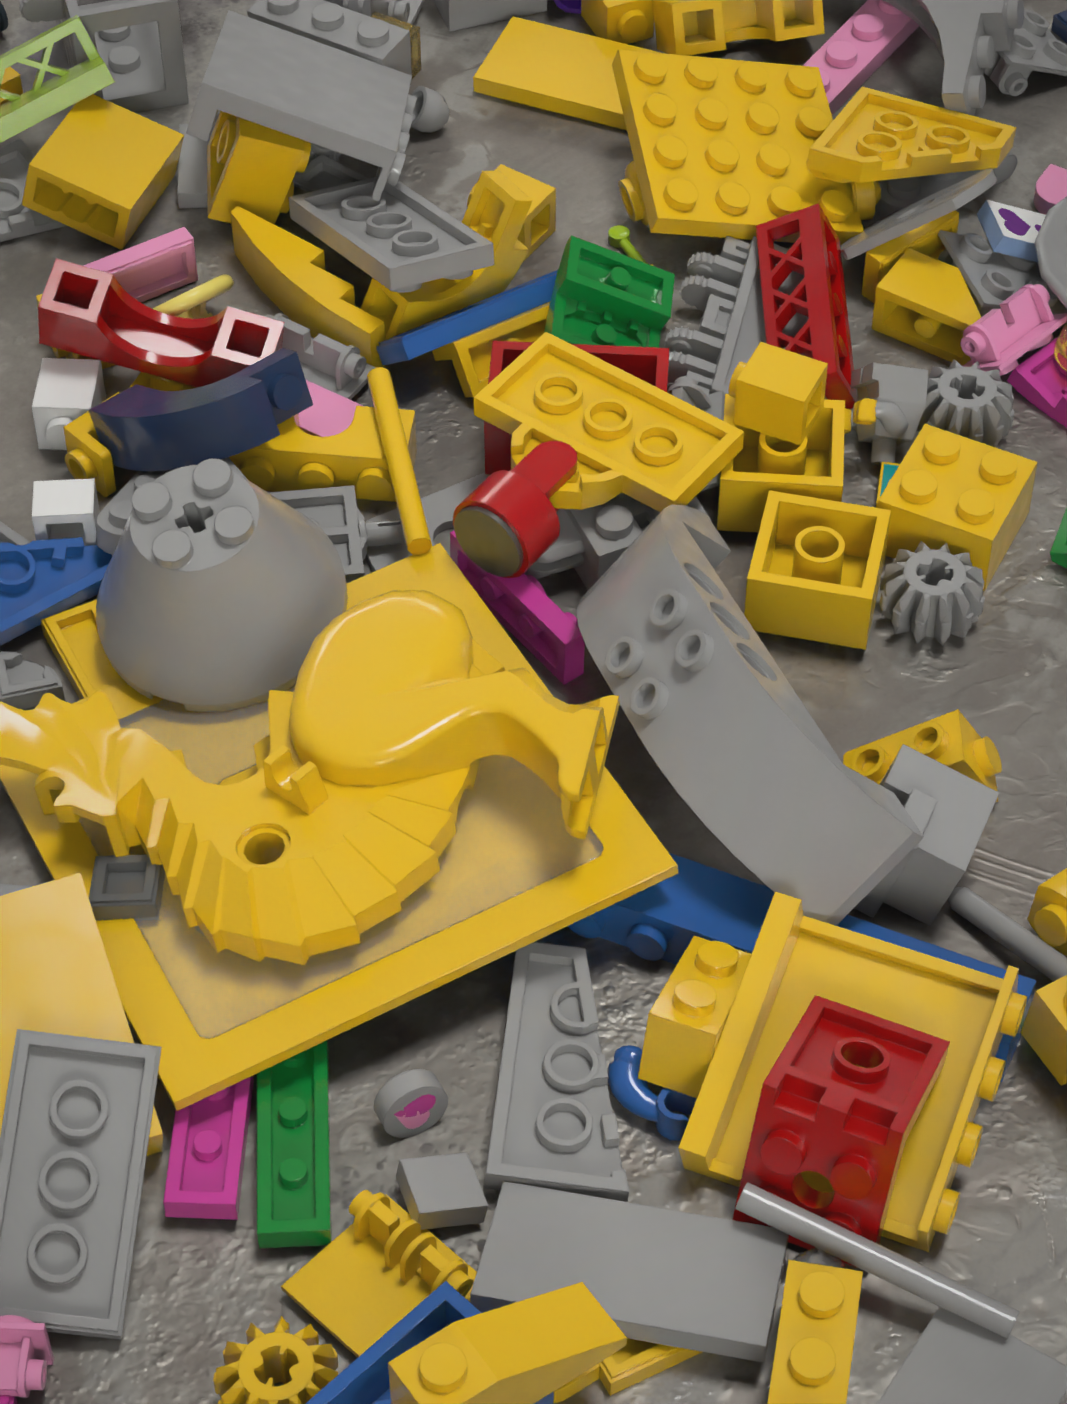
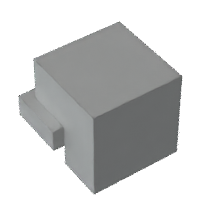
(950, 816)

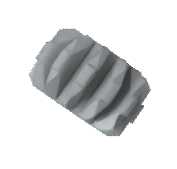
(969, 403)
(932, 593)

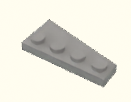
(552, 1090)

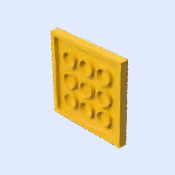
(727, 143)

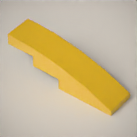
(296, 281)

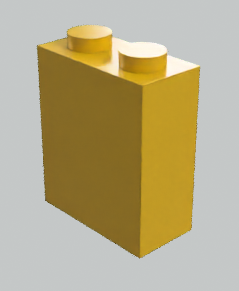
(102, 170)

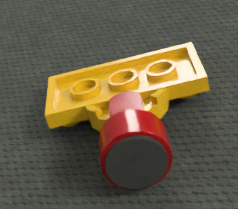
(576, 444)

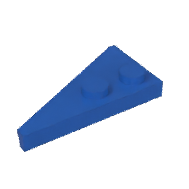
(45, 581)

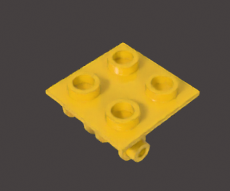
(375, 1273)

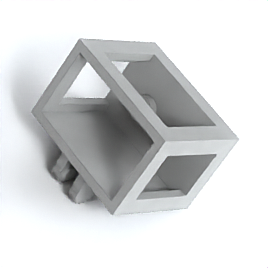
(135, 41)

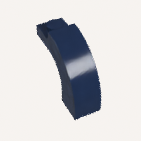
(215, 421)

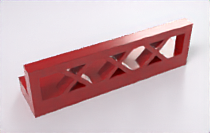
(821, 287)

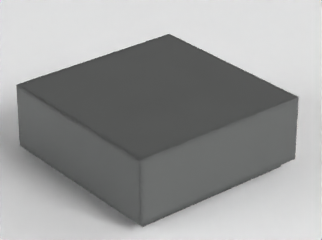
(125, 887)

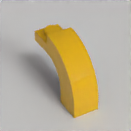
(496, 214)

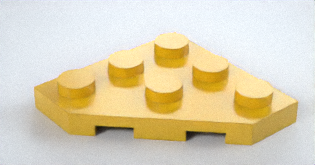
(899, 138)

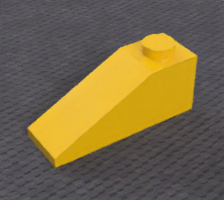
(508, 1352)

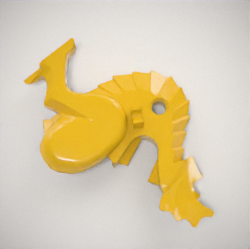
(347, 786)

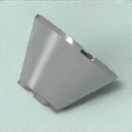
(215, 590)

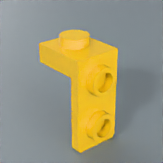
(945, 739)

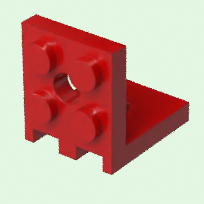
(840, 1117)

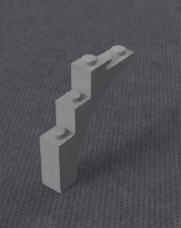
(966, 39)

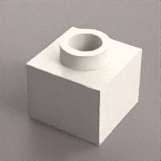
(65, 509)

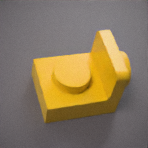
(87, 456)

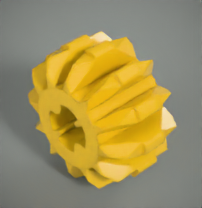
(271, 1359)

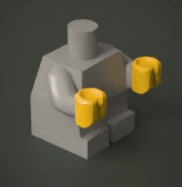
(886, 407)

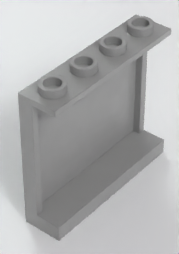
(307, 94)

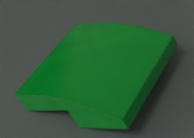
(608, 298)

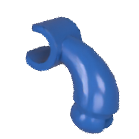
(640, 1100)

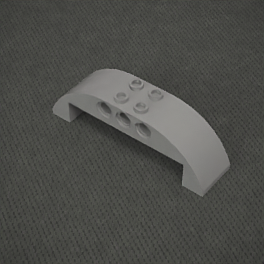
(732, 724)

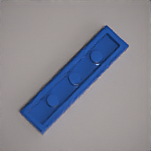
(467, 320)

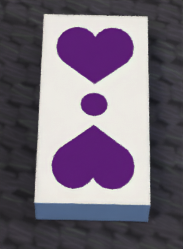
(1011, 229)

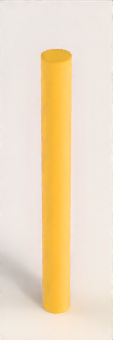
(399, 461)

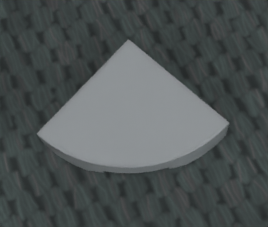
(26, 682)

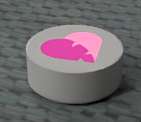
(410, 1103)

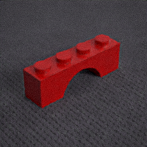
(98, 319)

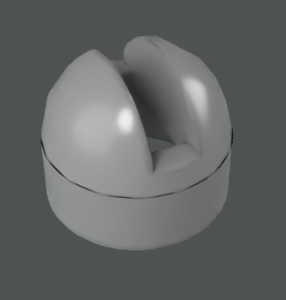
(429, 111)

